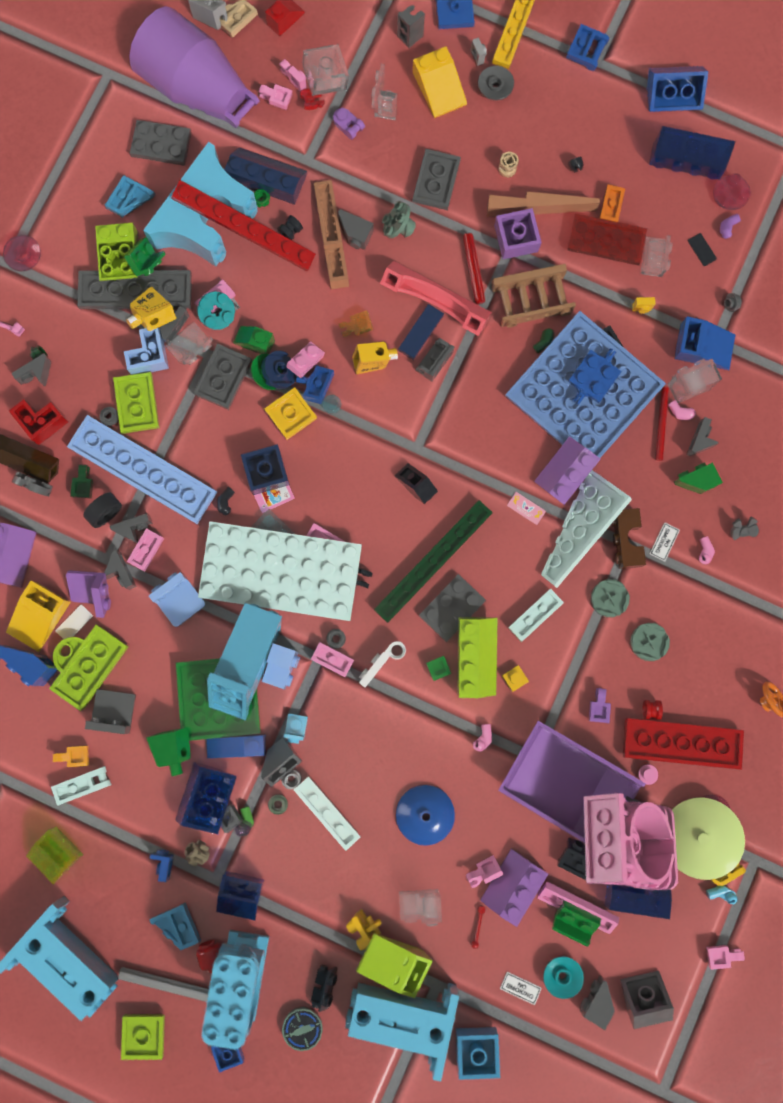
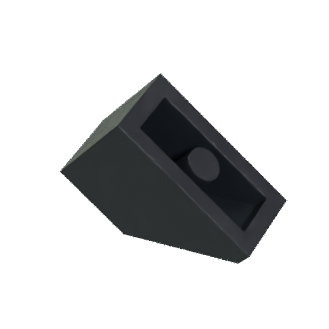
(416, 483)

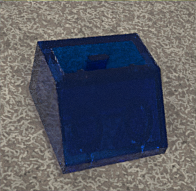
(239, 895)

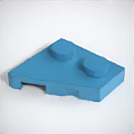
(128, 196)

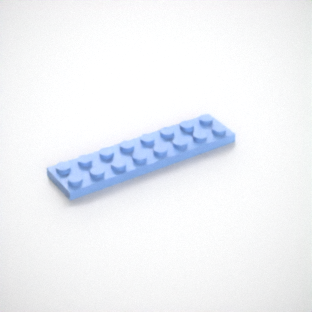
(142, 469)

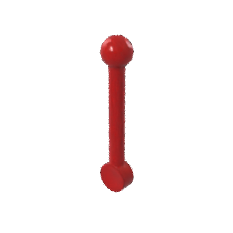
(481, 909)

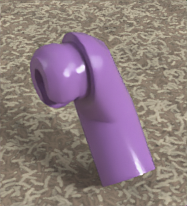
(726, 225)

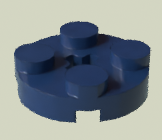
(271, 374)

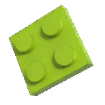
(142, 1037)

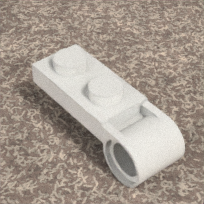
(378, 661)

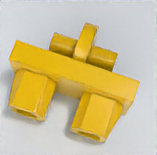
(365, 926)

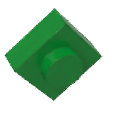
(438, 668)

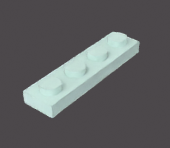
(327, 813)

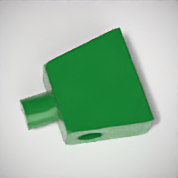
(170, 749)

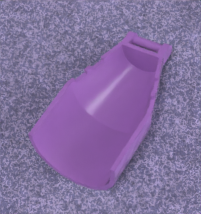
(188, 66)

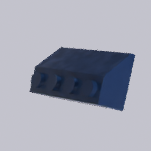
(265, 173)

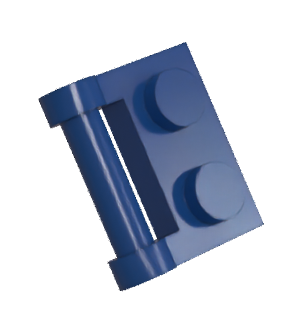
(582, 44)

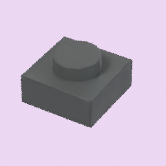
(231, 819)

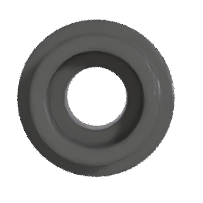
(732, 302)
(111, 421)
(331, 634)

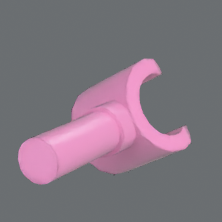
(16, 329)

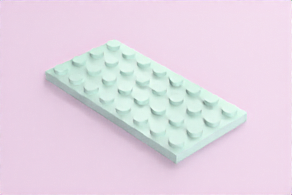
(280, 571)

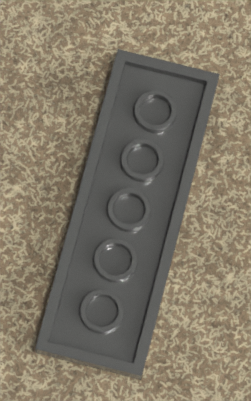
(118, 294)

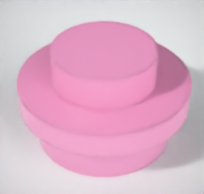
(648, 774)

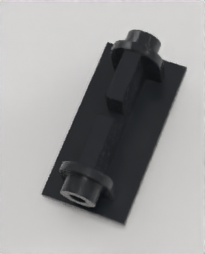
(323, 997)

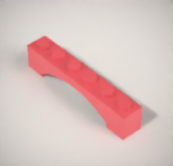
(408, 281)

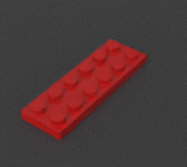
(683, 743)

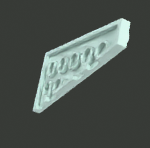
(586, 521)

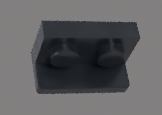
(574, 858)

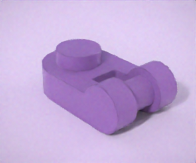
(343, 118)

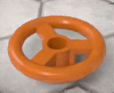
(772, 701)

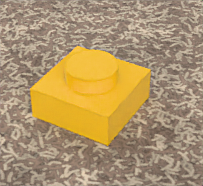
(643, 304)
(515, 678)

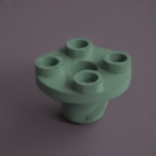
(398, 221)

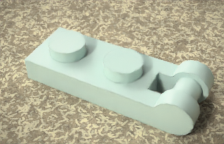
(80, 786)

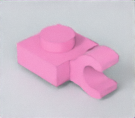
(277, 96)
(487, 870)
(720, 956)

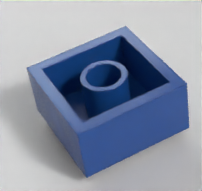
(227, 1058)

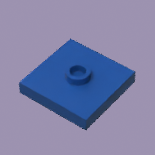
(455, 14)

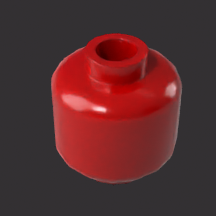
(207, 954)

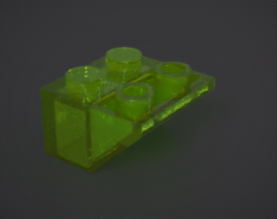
(54, 854)

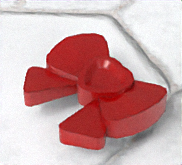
(310, 103)

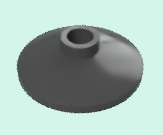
(496, 76)

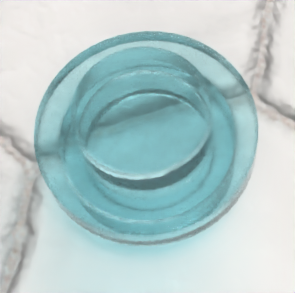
(331, 404)

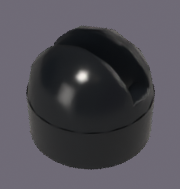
(576, 163)

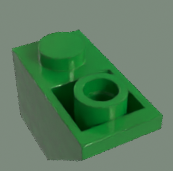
(701, 480)

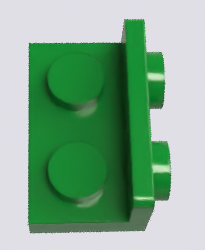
(143, 257)
(575, 923)

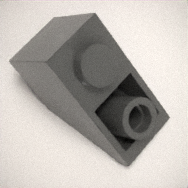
(598, 1005)

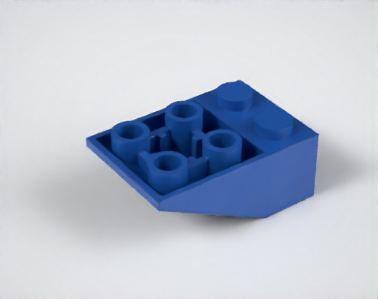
(706, 341)
(32, 667)

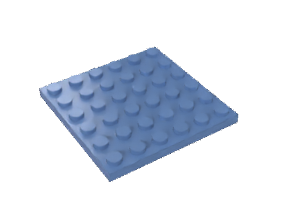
(548, 396)

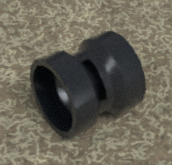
(290, 228)

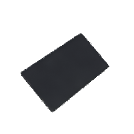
(702, 249)

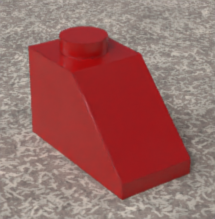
(283, 15)

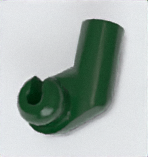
(546, 339)

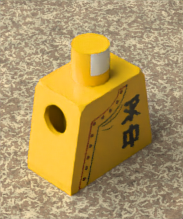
(150, 311)
(372, 357)

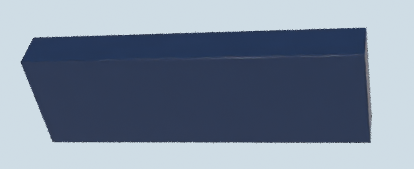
(421, 332)

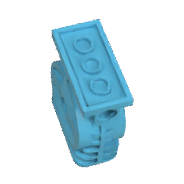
(235, 989)

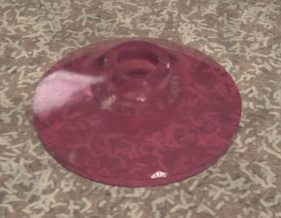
(16, 248)

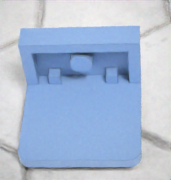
(177, 599)

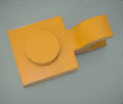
(75, 756)

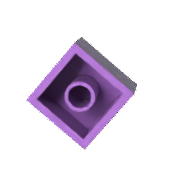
(517, 233)

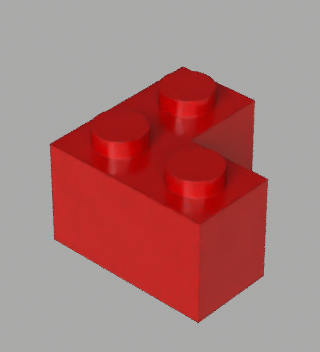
(38, 424)

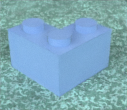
(150, 357)
(280, 665)

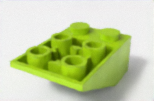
(112, 245)
(395, 965)

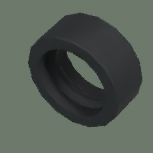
(102, 510)

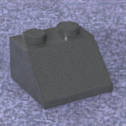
(647, 1000)

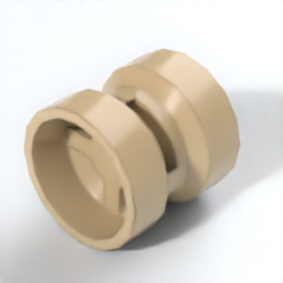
(508, 164)

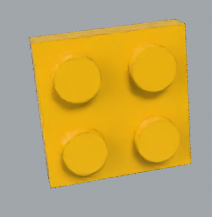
(290, 413)

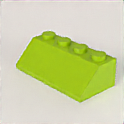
(477, 657)

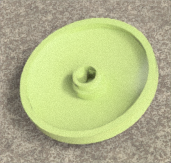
(707, 838)

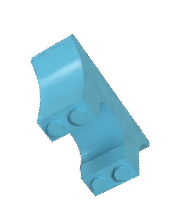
(186, 229)

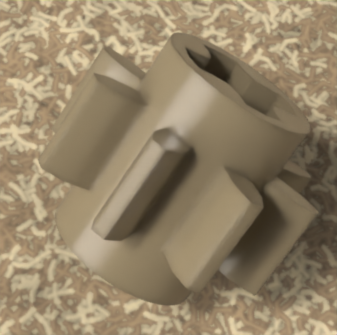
(197, 853)

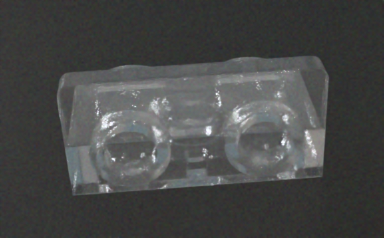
(655, 256)

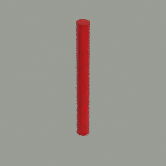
(662, 423)

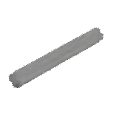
(163, 984)

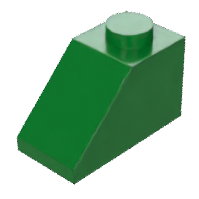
(254, 339)

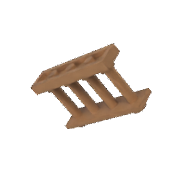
(535, 277)

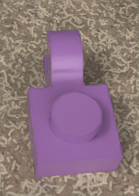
(599, 710)

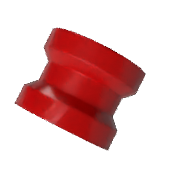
(652, 709)

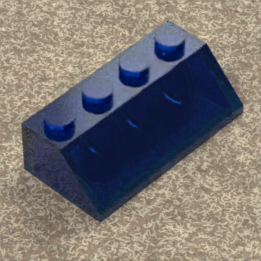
(691, 152)

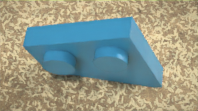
(178, 926)

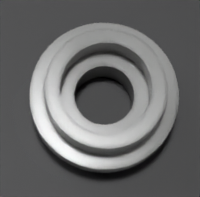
(291, 784)

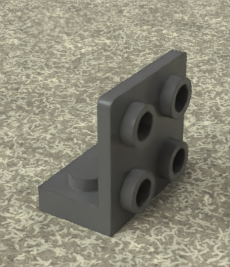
(112, 712)

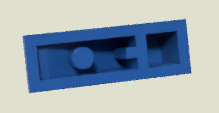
(236, 746)

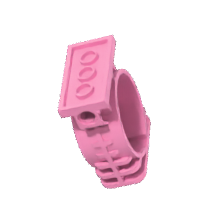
(629, 843)

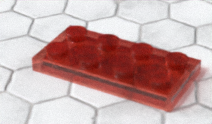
(607, 239)

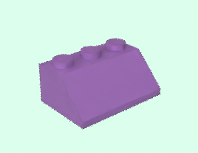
(567, 470)
(15, 553)
(515, 889)

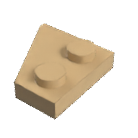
(238, 17)

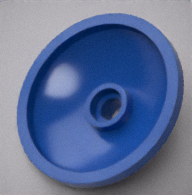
(423, 800)

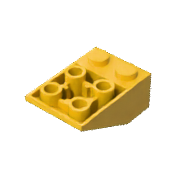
(36, 615)

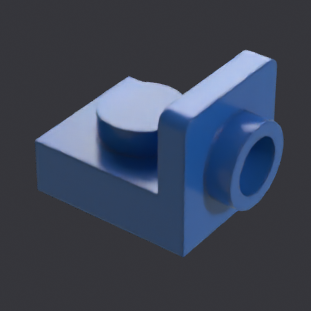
(165, 867)

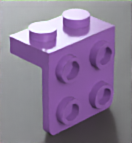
(89, 588)

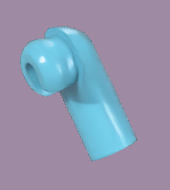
(723, 892)

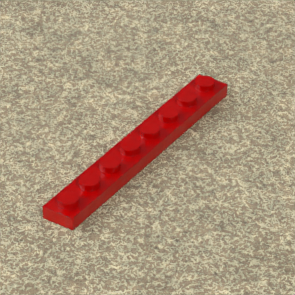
(242, 225)

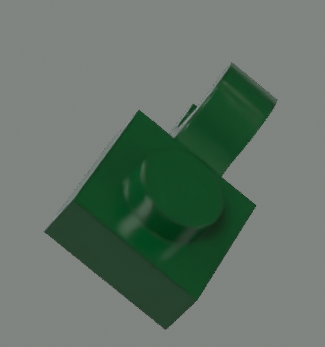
(82, 486)

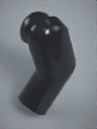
(222, 501)

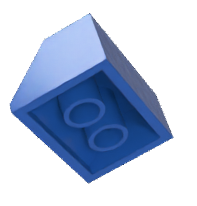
(676, 88)

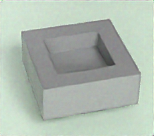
(478, 51)

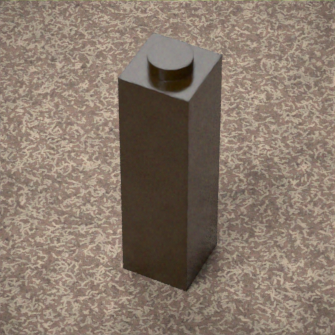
(28, 460)

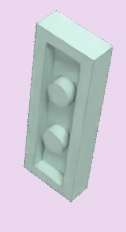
(535, 615)

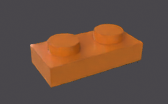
(612, 203)

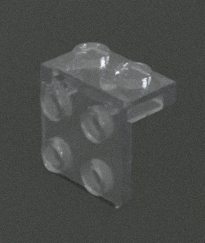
(189, 344)

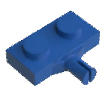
(317, 384)

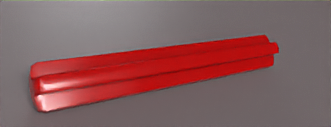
(473, 268)

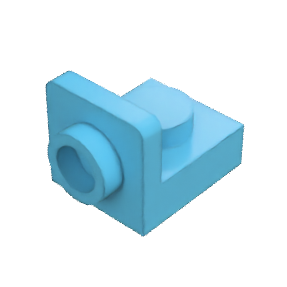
(295, 728)

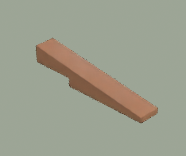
(541, 203)
(331, 234)

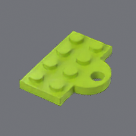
(86, 665)

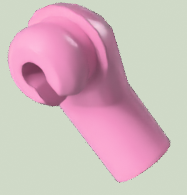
(681, 413)
(707, 552)
(485, 739)

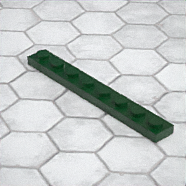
(433, 561)

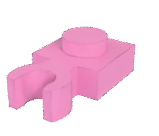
(296, 77)

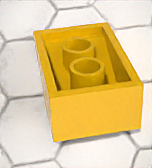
(439, 82)

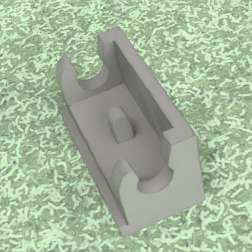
(209, 11)

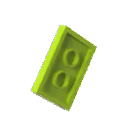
(136, 402)

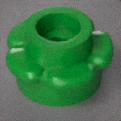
(262, 194)

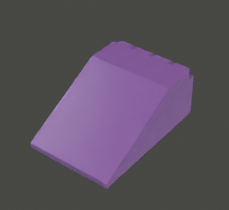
(557, 774)

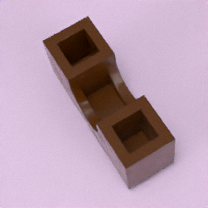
(627, 554)

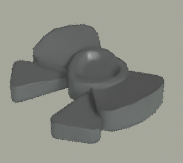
(742, 531)

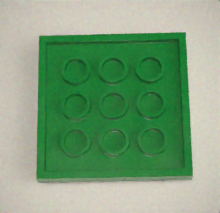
(195, 710)

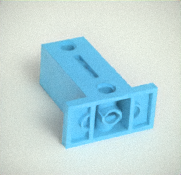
(243, 661)
(63, 963)
(404, 1022)

